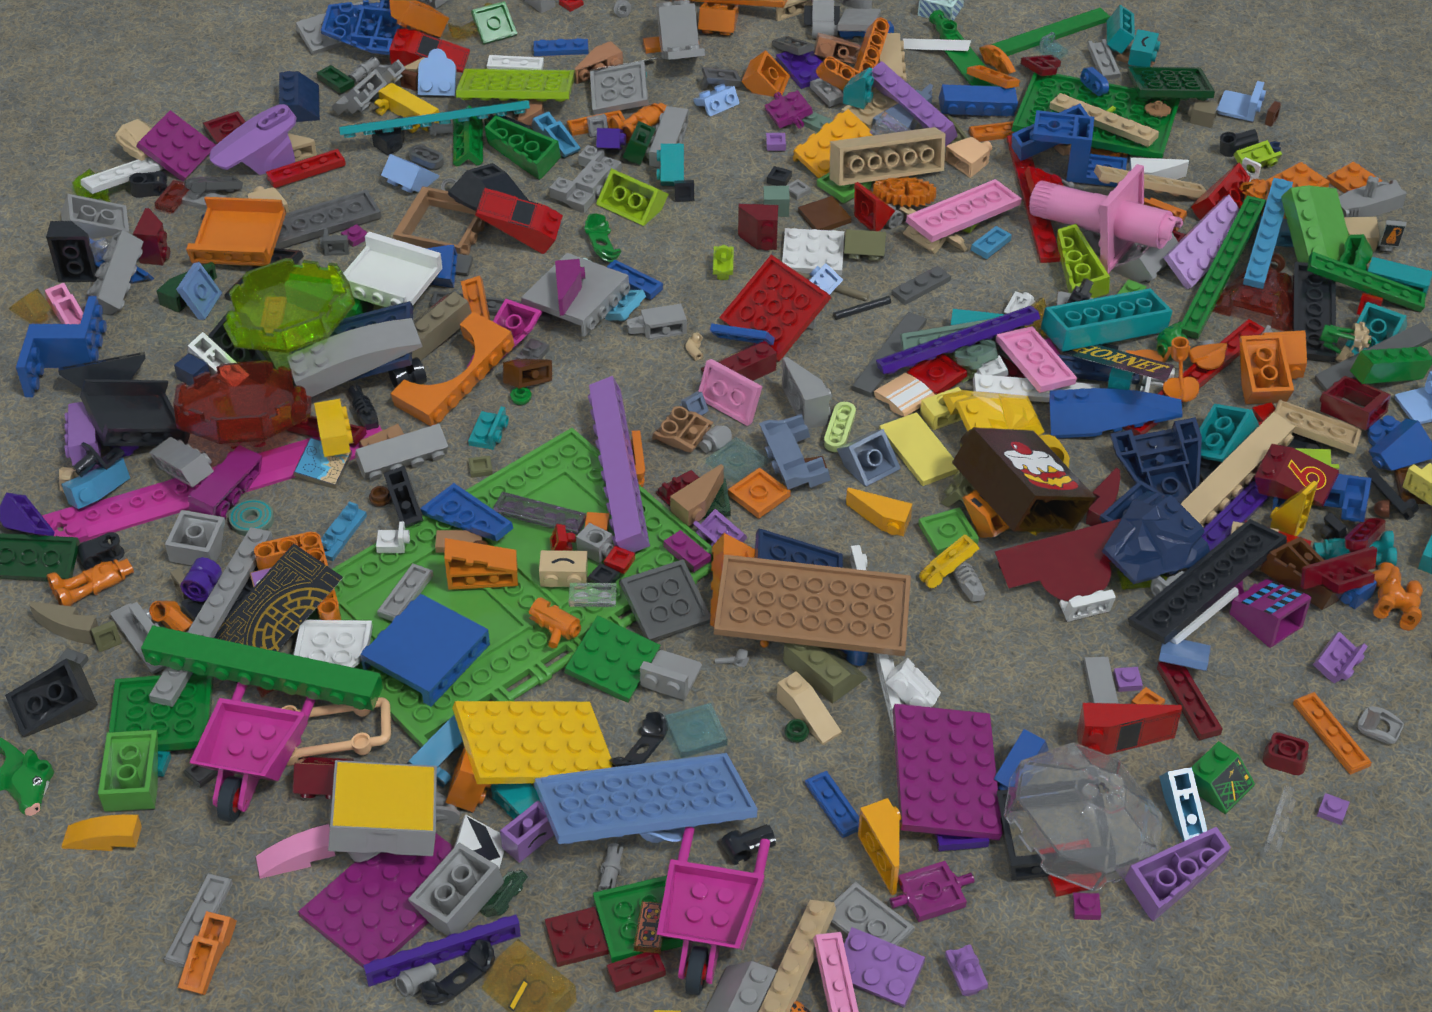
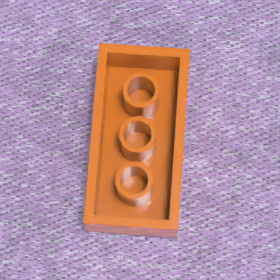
(1298, 174)

